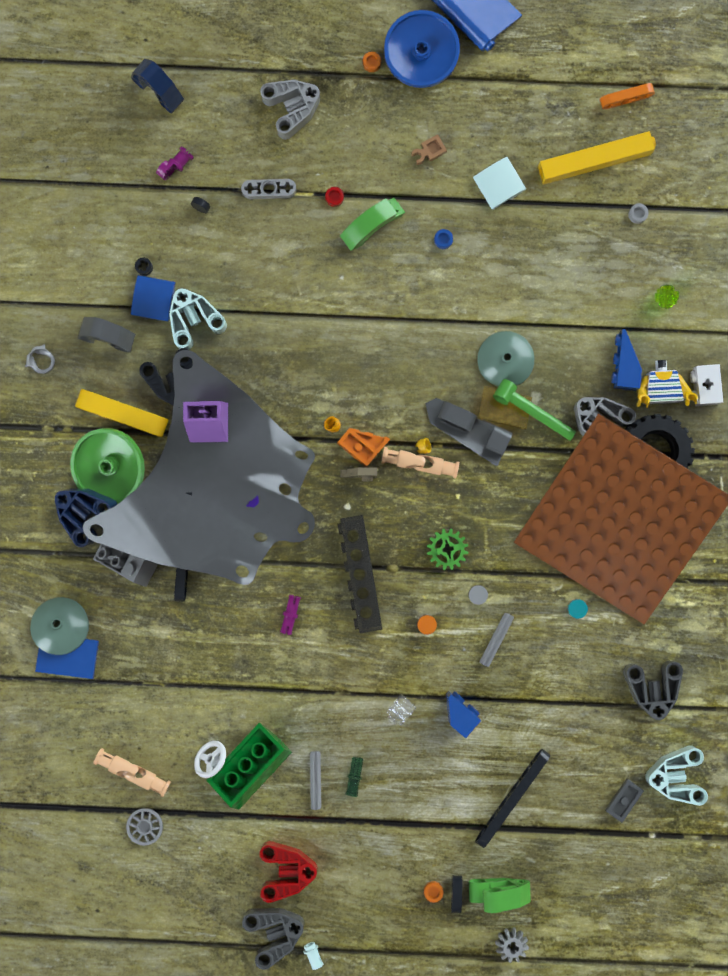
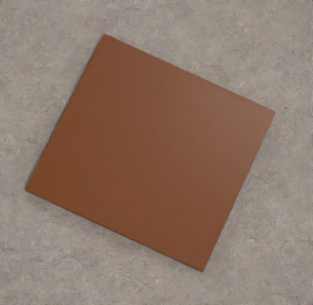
(622, 519)

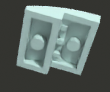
(499, 183)

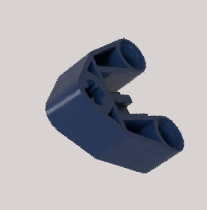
(151, 75)
(77, 509)

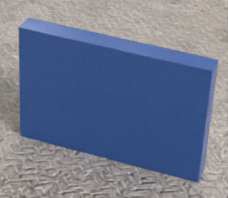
(76, 664)

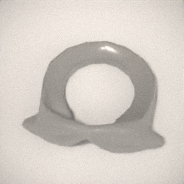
(30, 362)

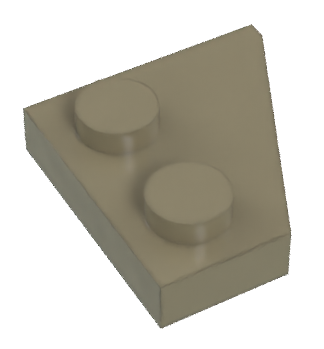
(366, 474)

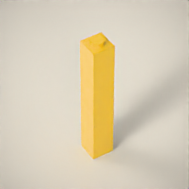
(596, 157)

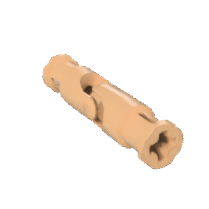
(409, 460)
(128, 770)

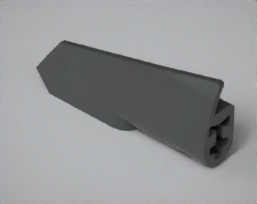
(465, 427)

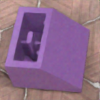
(206, 421)

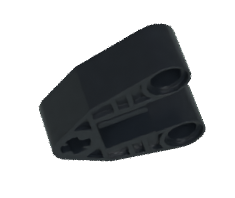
(157, 383)

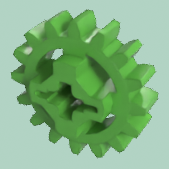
(444, 536)

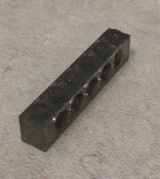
(357, 524)

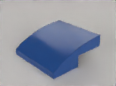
(152, 298)

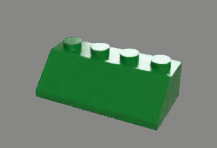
(249, 766)

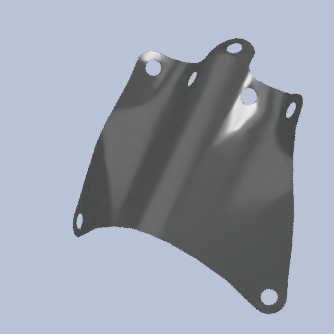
(213, 526)

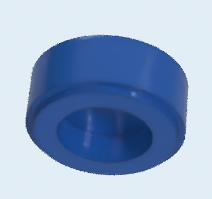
(443, 239)

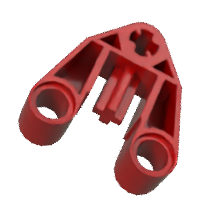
(284, 855)

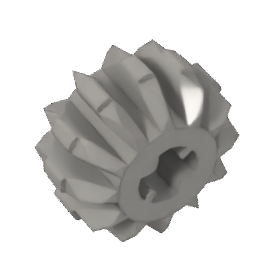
(517, 950)

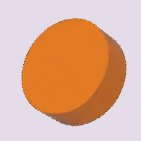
(371, 61)
(426, 624)
(433, 891)

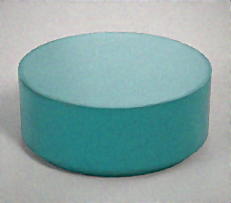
(577, 608)

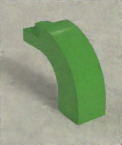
(370, 221)

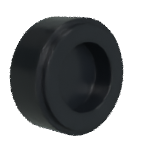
(200, 205)

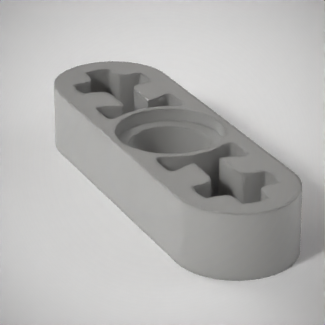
(274, 195)

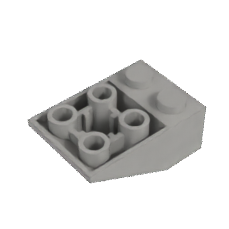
(126, 565)

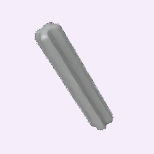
(496, 639)
(315, 780)

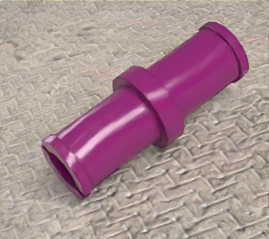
(290, 614)

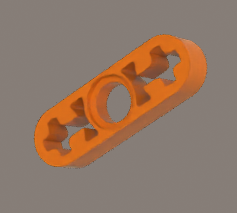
(627, 96)

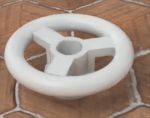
(213, 760)

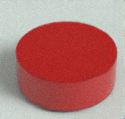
(334, 196)

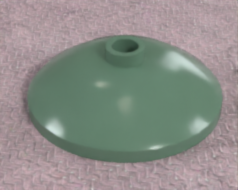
(496, 368)
(70, 632)

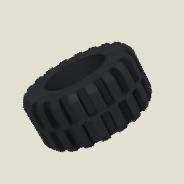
(668, 429)

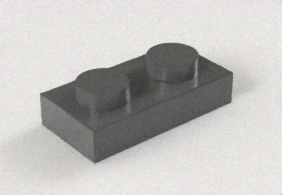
(624, 800)

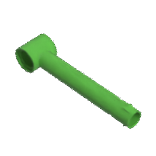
(506, 393)

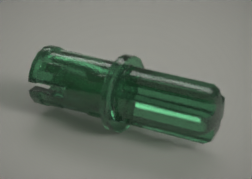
(354, 776)

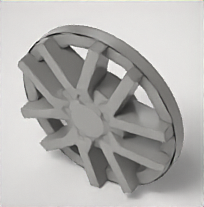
(144, 826)

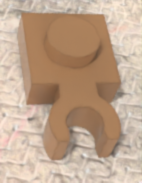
(432, 149)

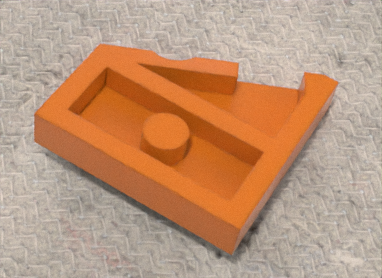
(362, 445)

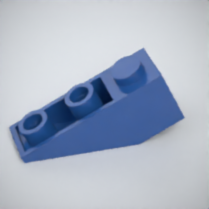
(628, 369)

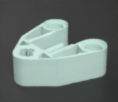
(178, 324)
(677, 760)

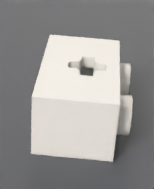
(710, 376)

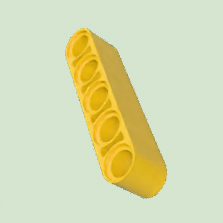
(121, 413)

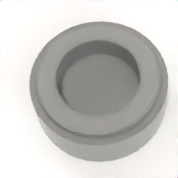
(638, 213)
(478, 594)

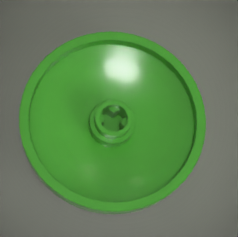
(107, 463)

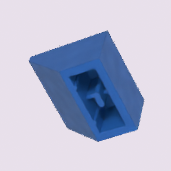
(460, 716)

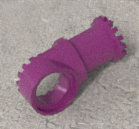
(178, 162)

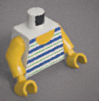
(664, 387)

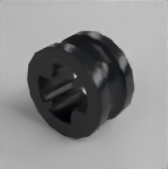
(149, 269)

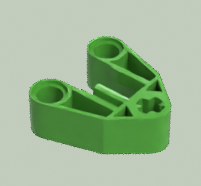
(499, 893)

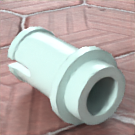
(313, 955)

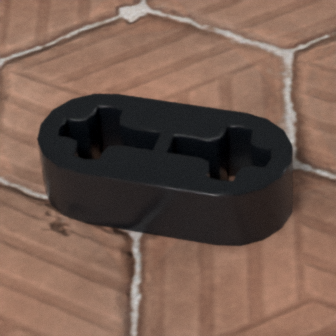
(456, 894)

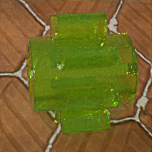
(666, 296)

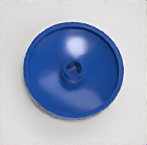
(421, 48)

